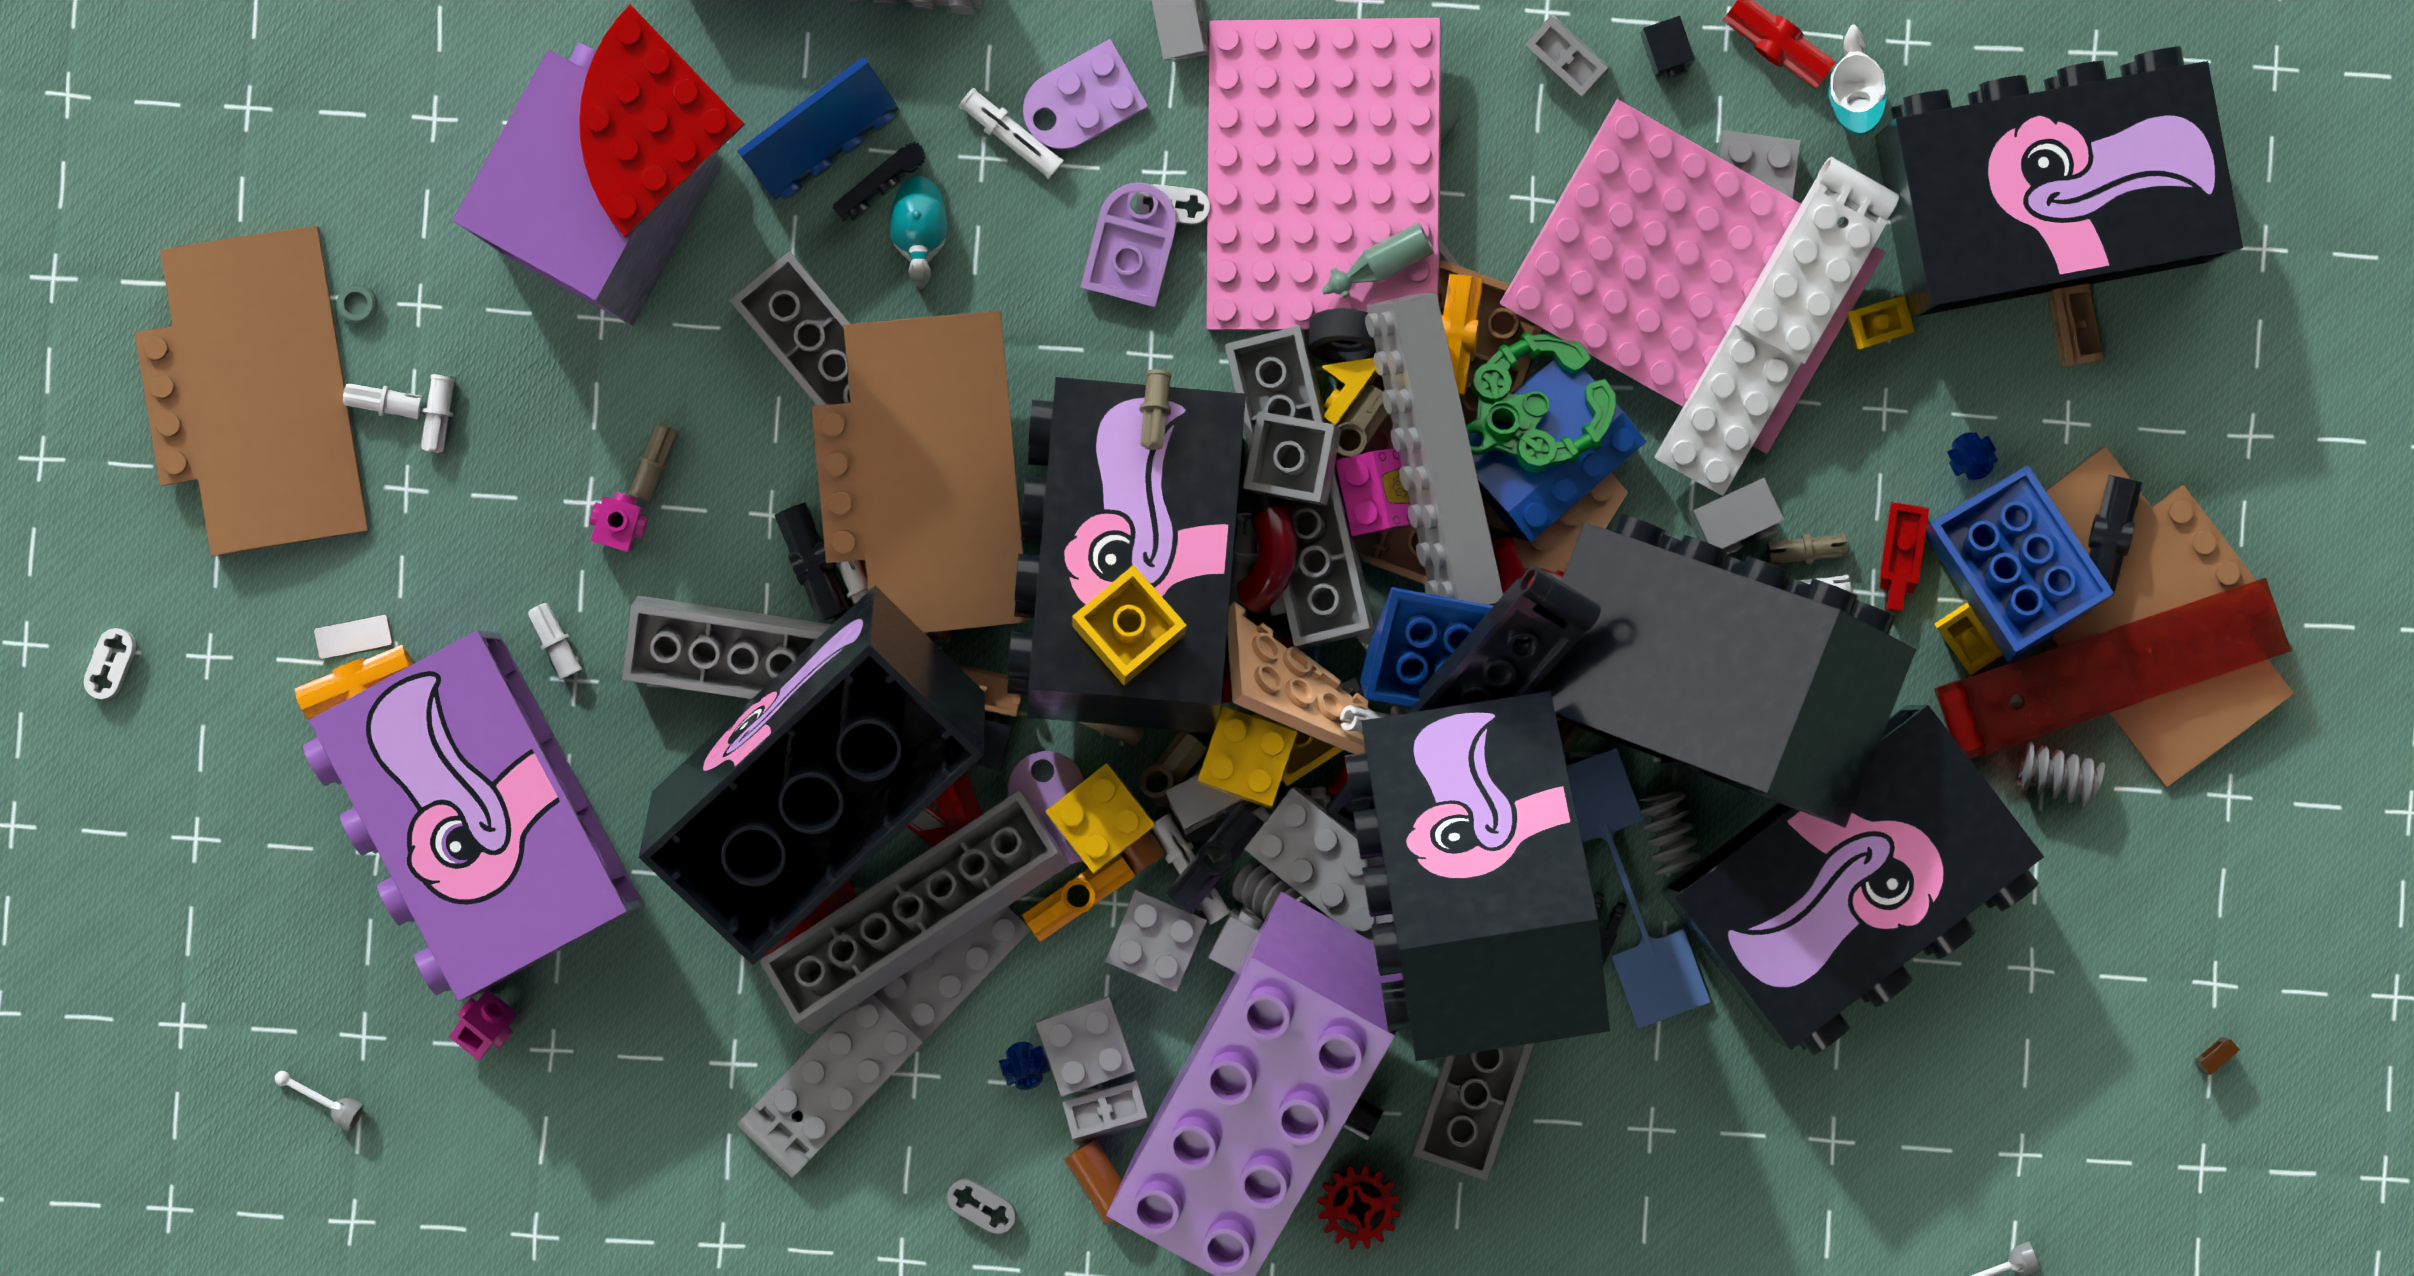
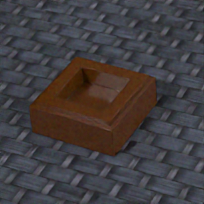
(2216, 1055)

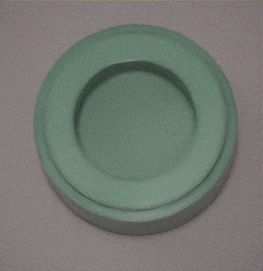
(356, 303)

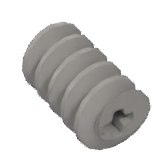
(2060, 774)
(1670, 832)
(1259, 889)

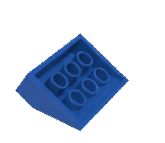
(819, 130)
(1533, 500)
(2018, 563)
(1413, 642)

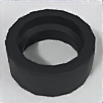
(1340, 336)

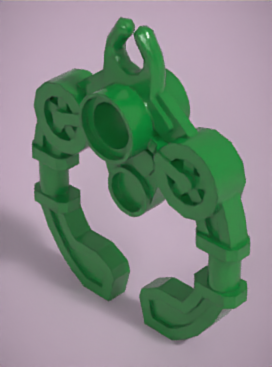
(1523, 412)

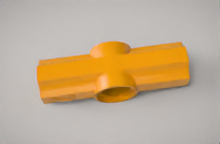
(1461, 323)
(350, 680)
(1057, 911)

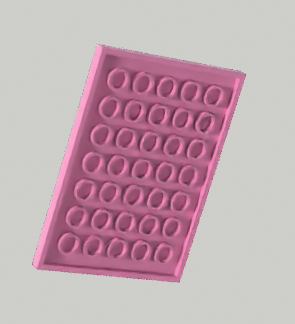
(1313, 156)
(1659, 258)

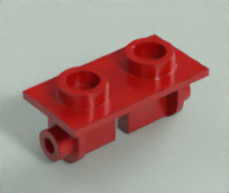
(959, 804)

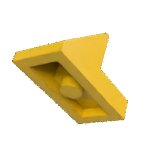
(1880, 322)
(1356, 376)
(1968, 638)

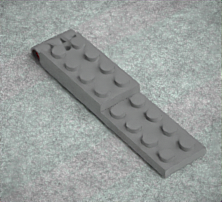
(872, 1044)

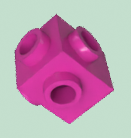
(603, 519)
(483, 1025)

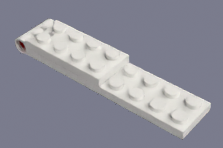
(1778, 324)

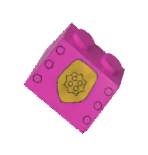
(1373, 492)

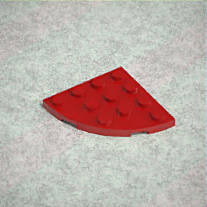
(645, 121)

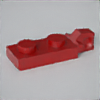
(1902, 552)

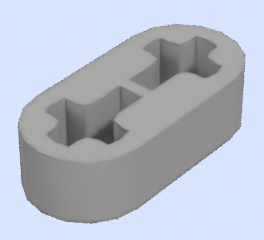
(976, 1214)

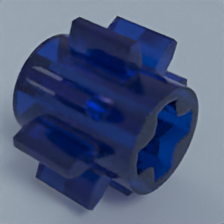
(1972, 456)
(1024, 1065)

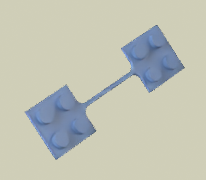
(1659, 972)

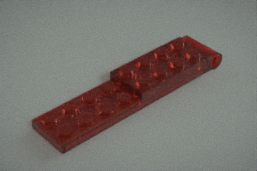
(2113, 669)

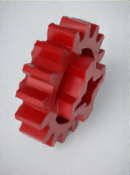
(1376, 1203)

